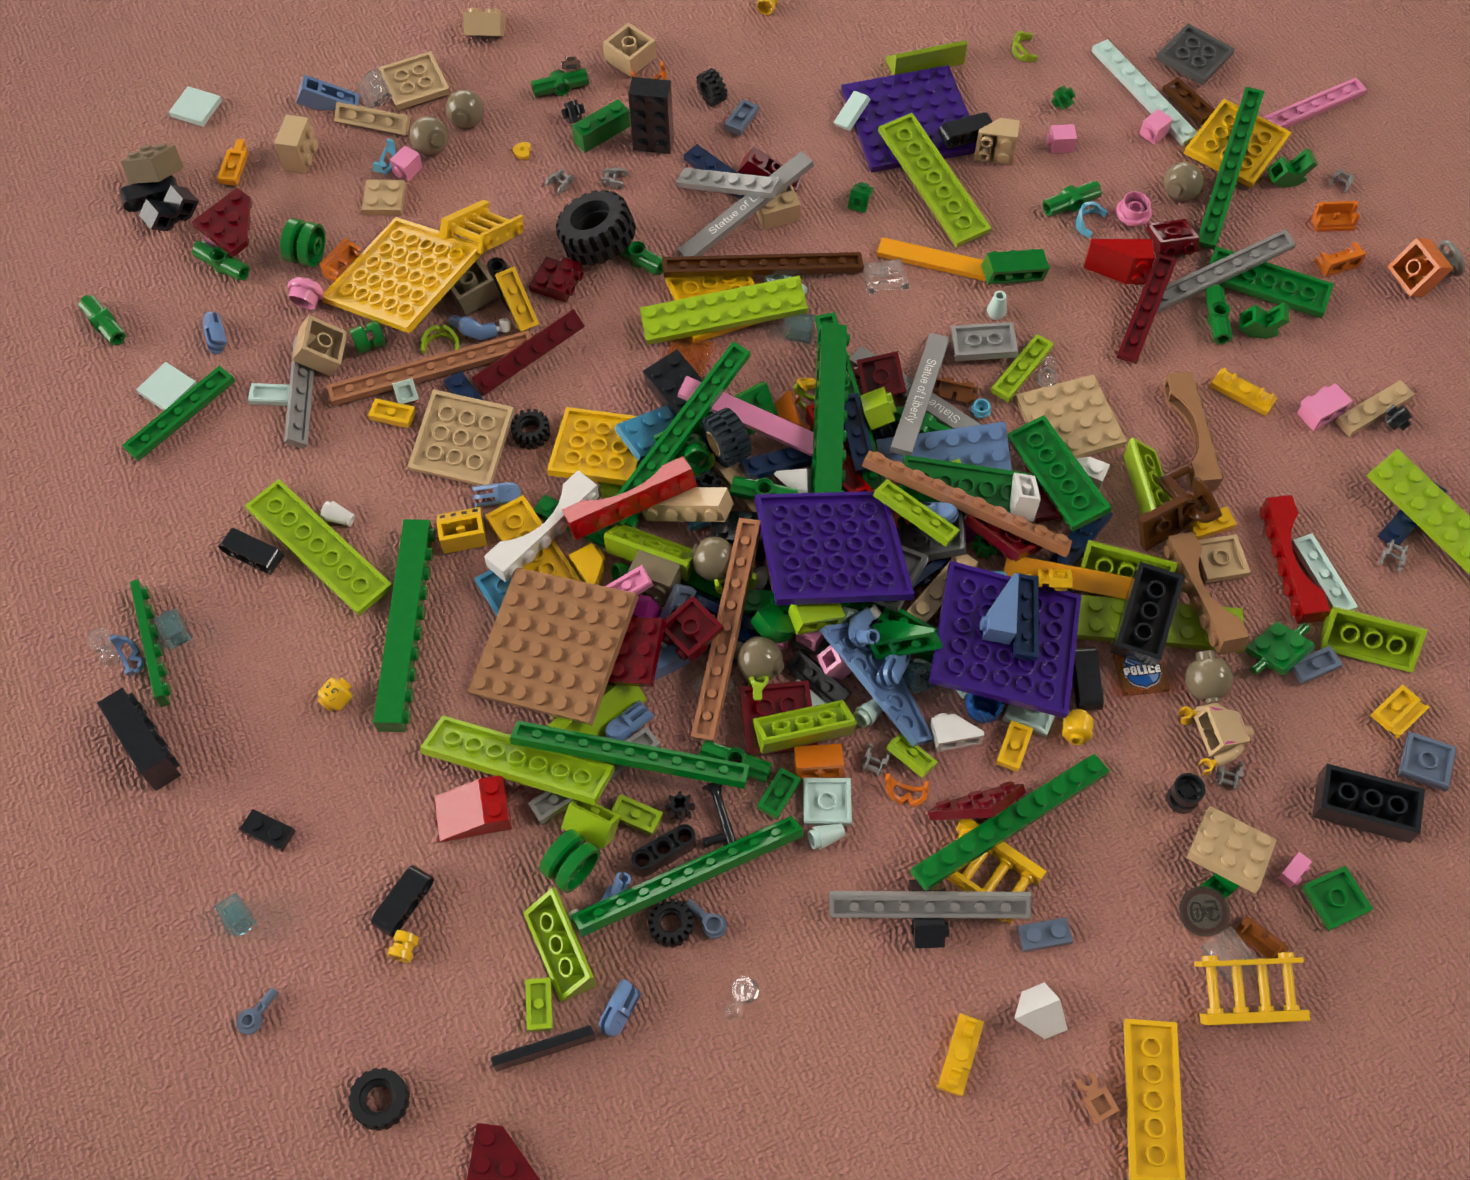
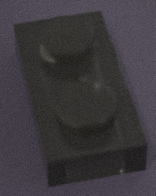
(571, 63)

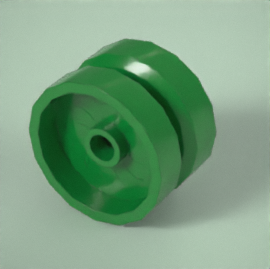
(302, 242)
(569, 860)

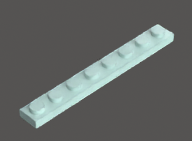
(1142, 89)

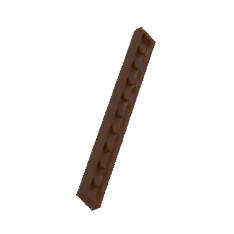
(762, 264)

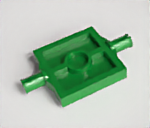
(1280, 648)

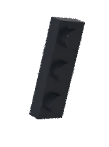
(825, 686)

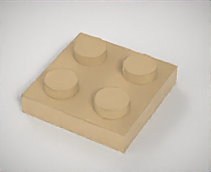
(383, 197)
(1222, 559)

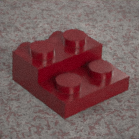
(1173, 237)
(557, 278)
(880, 372)
(691, 629)

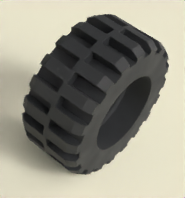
(595, 227)

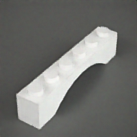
(516, 553)

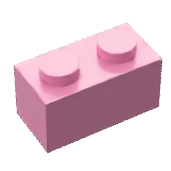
(1294, 870)

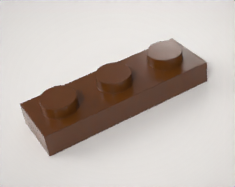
(1188, 100)

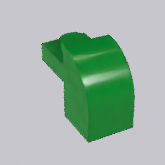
(1292, 173)
(1263, 324)
(773, 623)

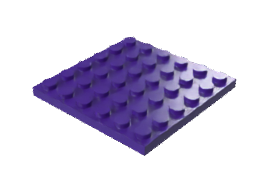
(925, 93)
(832, 548)
(989, 666)

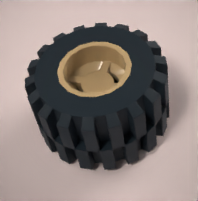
(726, 437)

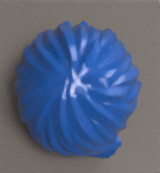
(983, 709)

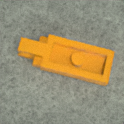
(233, 164)

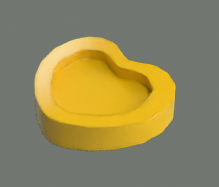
(522, 150)
(806, 383)

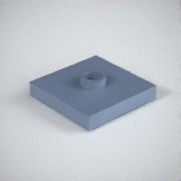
(1427, 761)

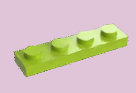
(1022, 368)
(916, 512)

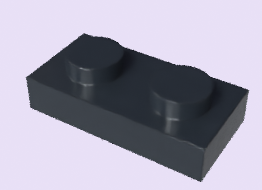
(267, 830)

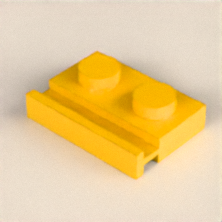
(1057, 578)
(1399, 711)

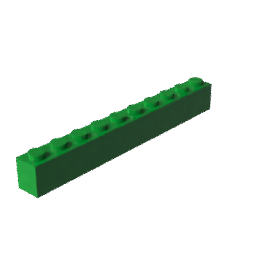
(829, 408)
(404, 627)

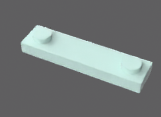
(1323, 572)

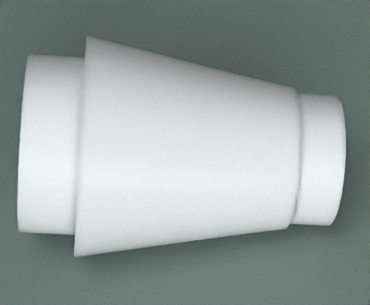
(337, 514)

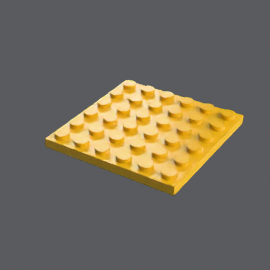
(402, 275)

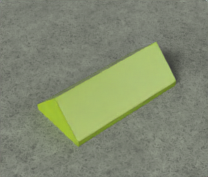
(926, 58)
(1144, 474)
(626, 541)
(1119, 560)
(1372, 638)
(613, 703)
(804, 726)
(559, 946)

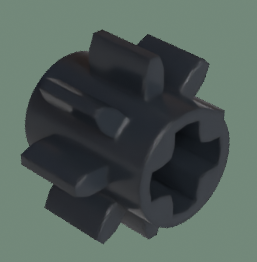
(573, 111)
(1398, 417)
(886, 431)
(708, 480)
(680, 813)

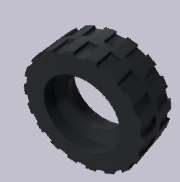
(365, 1084)

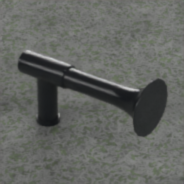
(728, 834)

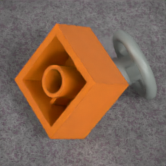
(1425, 265)

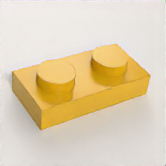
(392, 413)
(1222, 524)
(1014, 746)

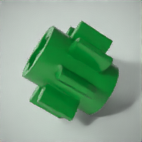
(1063, 97)
(983, 548)

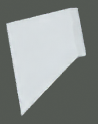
(796, 479)
(1041, 1011)

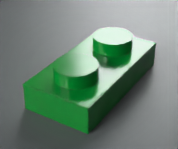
(779, 793)

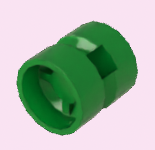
(360, 338)
(696, 453)

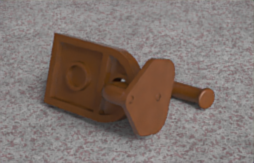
(1179, 512)

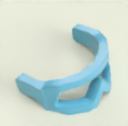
(379, 166)
(1096, 208)

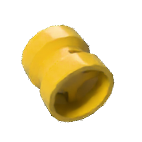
(766, 6)
(403, 946)

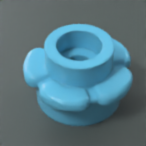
(981, 404)

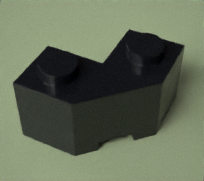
(177, 205)
(928, 931)

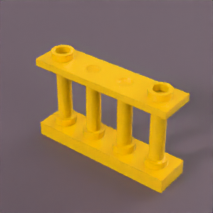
(479, 214)
(1008, 858)
(1240, 1012)

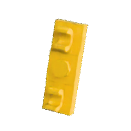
(517, 299)
(1243, 391)
(960, 1055)

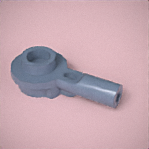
(713, 925)
(251, 1020)

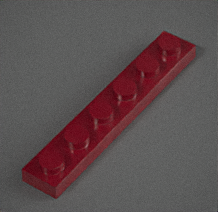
(1146, 308)
(528, 352)

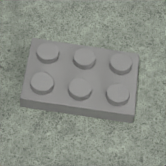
(984, 341)

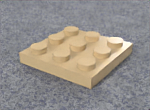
(414, 80)
(1231, 849)

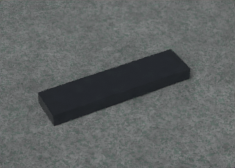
(543, 1048)

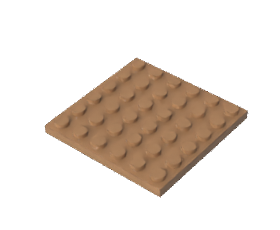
(553, 645)

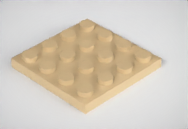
(1076, 413)
(461, 438)

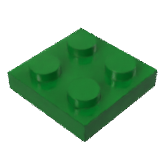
(1337, 898)

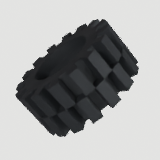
(711, 87)
(534, 438)
(676, 936)

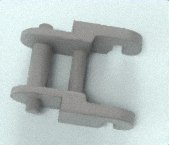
(615, 172)
(557, 177)
(1348, 182)
(1402, 558)
(883, 763)
(1237, 776)

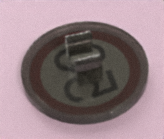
(1204, 911)

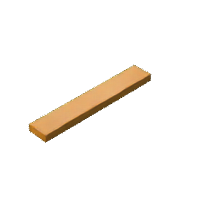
(931, 258)
(1083, 578)

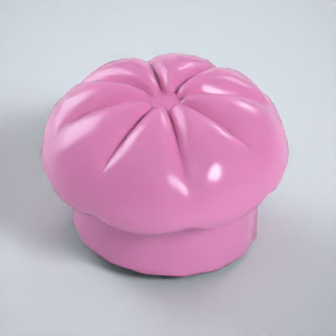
(1134, 209)
(305, 292)

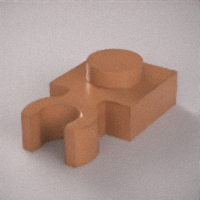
(1098, 1102)

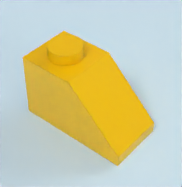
(588, 564)

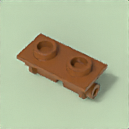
(948, 386)
(1260, 938)

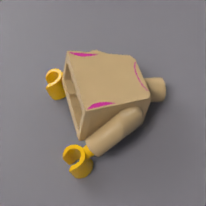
(1221, 733)

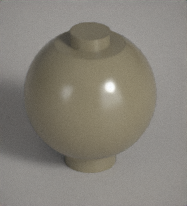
(464, 109)
(429, 135)
(1183, 181)
(712, 558)
(759, 658)
(1209, 677)

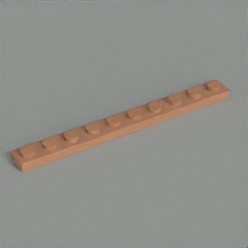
(424, 369)
(971, 505)
(724, 644)

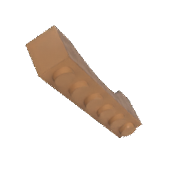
(1183, 396)
(1223, 629)

